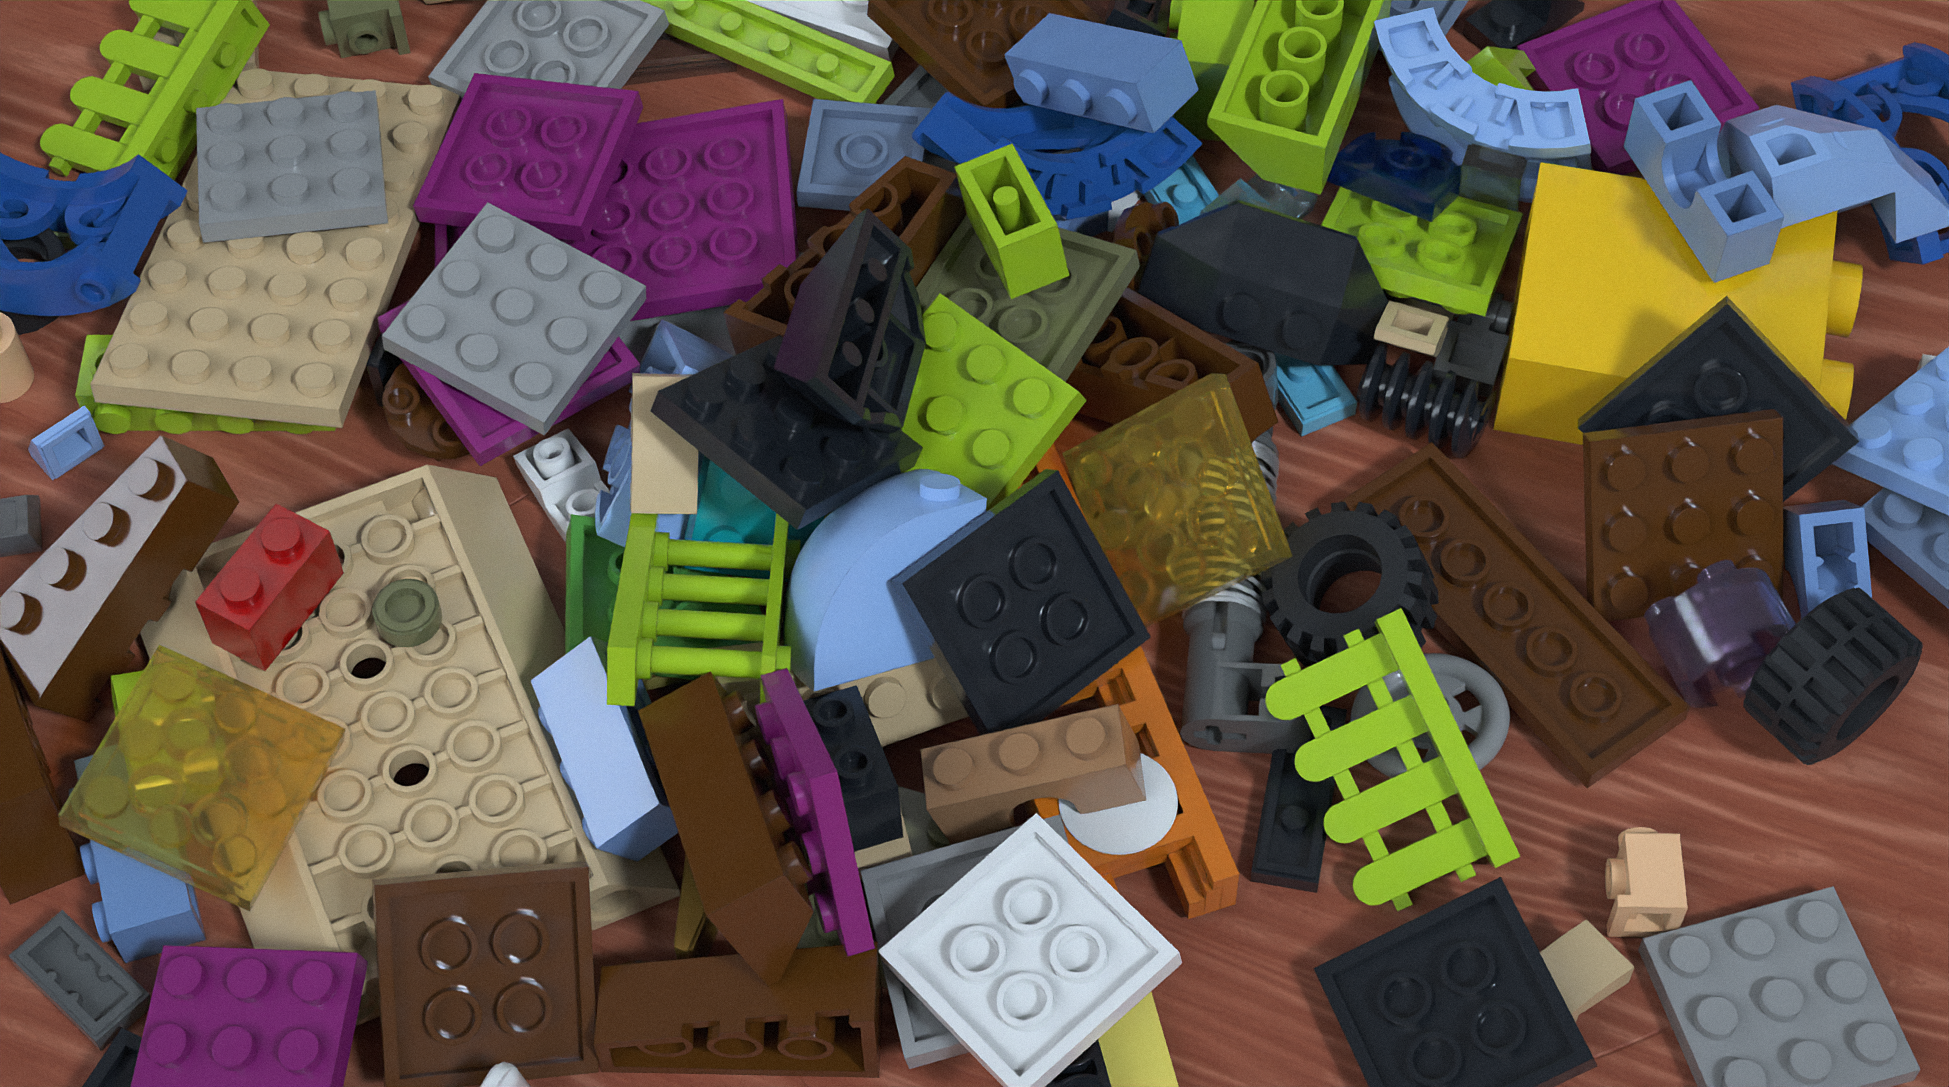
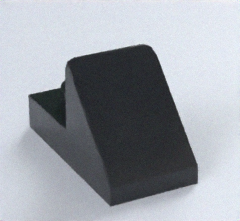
(1518, 21)

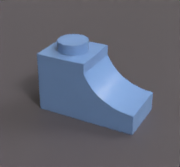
(1825, 550)

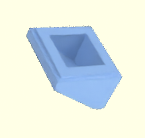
(66, 443)

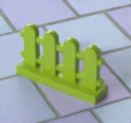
(187, 77)
(1417, 788)

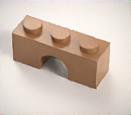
(1075, 757)

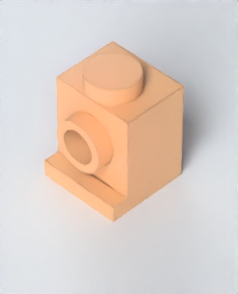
(1646, 884)

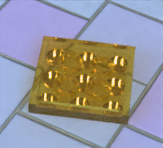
(1179, 500)
(202, 777)

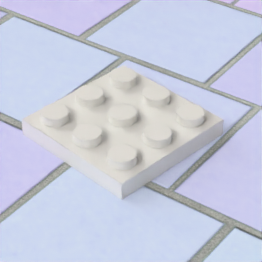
(1030, 957)

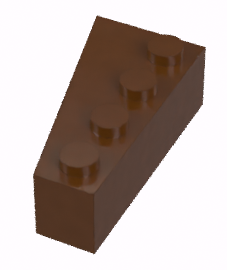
(911, 199)
(109, 574)

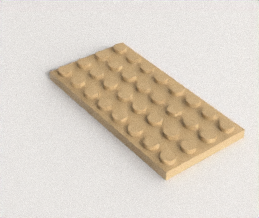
(276, 318)

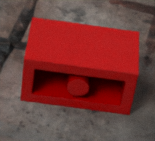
(270, 587)

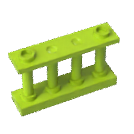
(645, 585)

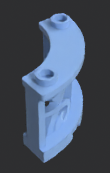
(1458, 108)

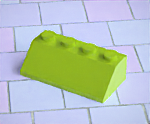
(1296, 86)

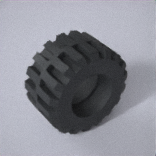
(1337, 546)
(1832, 675)

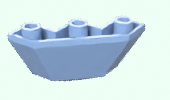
(1829, 166)

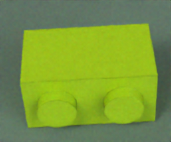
(1012, 221)

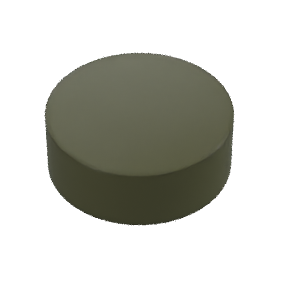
(407, 612)

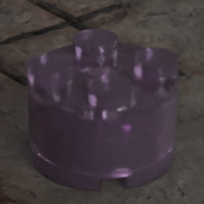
(1718, 631)

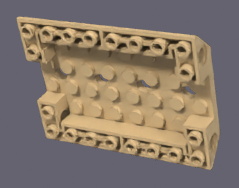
(447, 704)

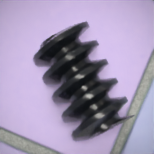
(1423, 402)

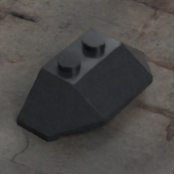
(1269, 283)
(857, 329)

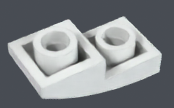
(561, 478)

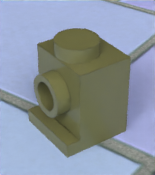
(364, 26)

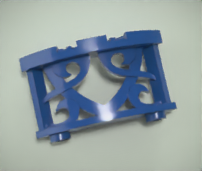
(1906, 84)
(1071, 184)
(105, 215)

